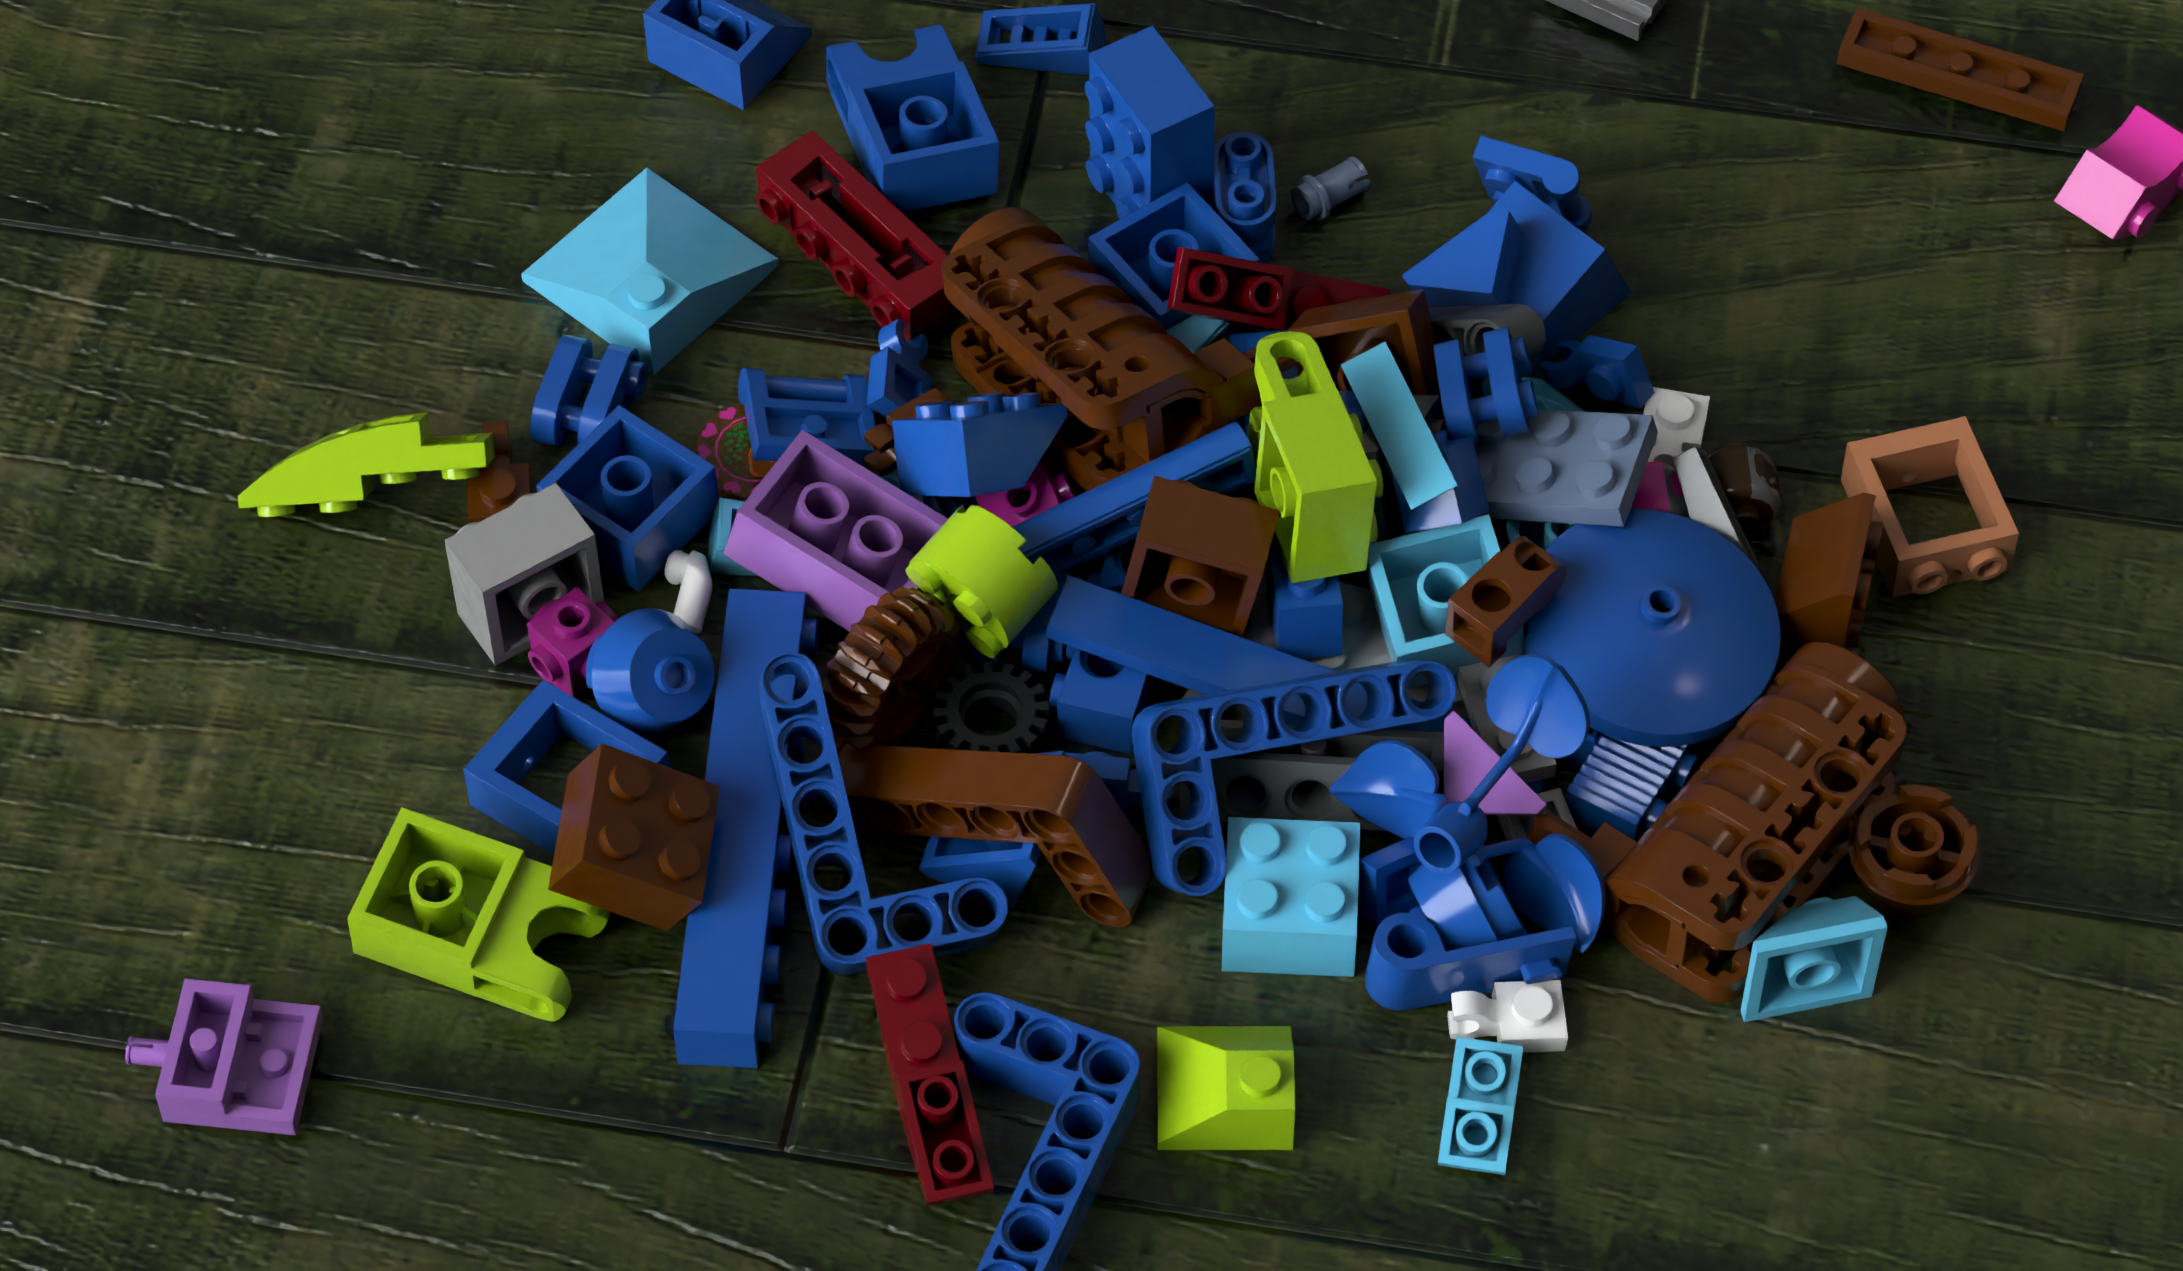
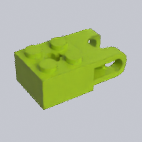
(1311, 463)
(467, 915)

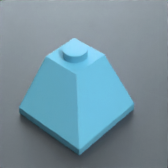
(1814, 958)

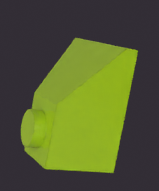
(1225, 1088)

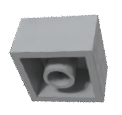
(518, 564)

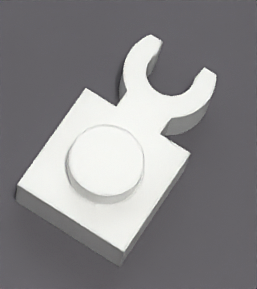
(1679, 422)

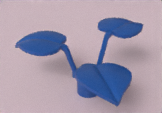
(1398, 785)

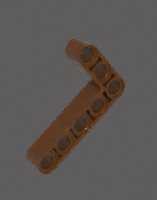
(1006, 799)

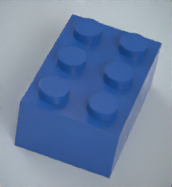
(1146, 123)

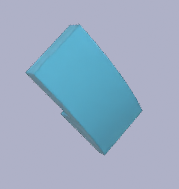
(1480, 1105)

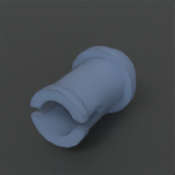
(1319, 194)

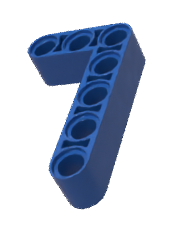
(1262, 729)
(839, 845)
(1079, 1106)

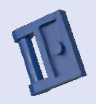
(1545, 176)
(824, 408)

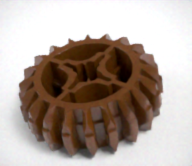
(890, 668)

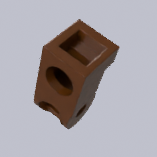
(1502, 598)

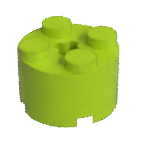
(983, 577)

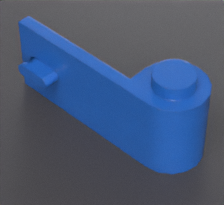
(1414, 970)

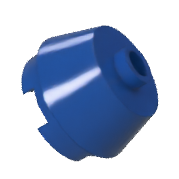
(650, 672)
(1466, 905)

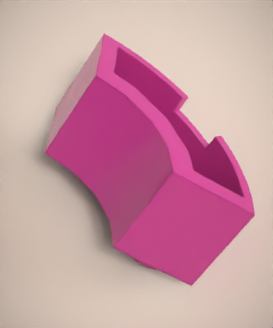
(2127, 177)

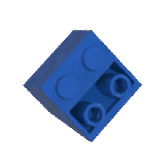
(722, 44)
(974, 444)

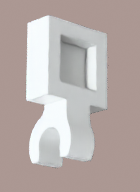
(1516, 1014)

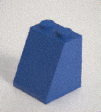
(1559, 272)

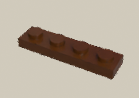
(1960, 69)

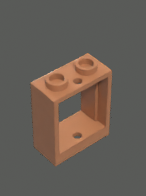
(1920, 457)

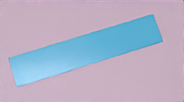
(1398, 425)

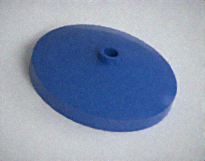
(1659, 628)

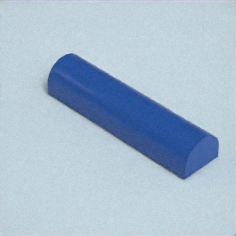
(1114, 510)

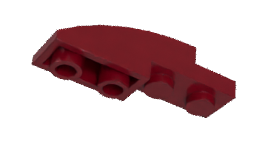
(1254, 291)
(928, 1076)

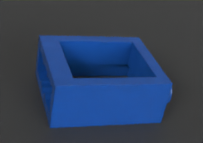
(523, 741)

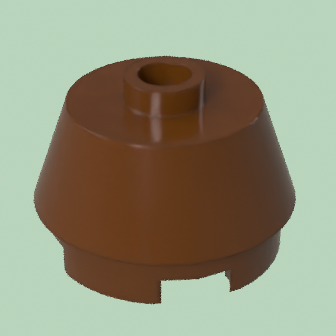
(1913, 851)

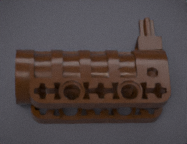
(1084, 347)
(1751, 822)

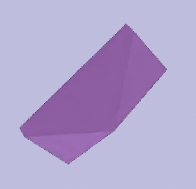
(1469, 761)

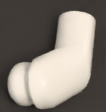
(695, 589)

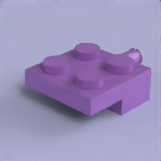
(233, 1059)

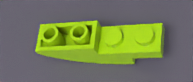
(341, 465)

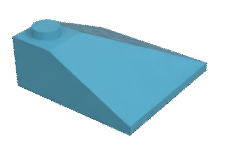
(650, 269)

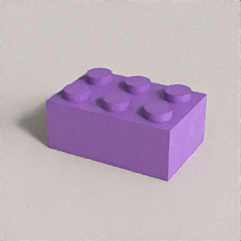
(830, 531)

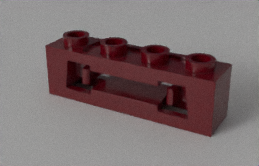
(800, 198)

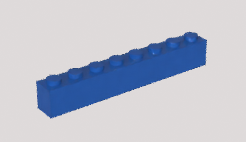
(730, 934)

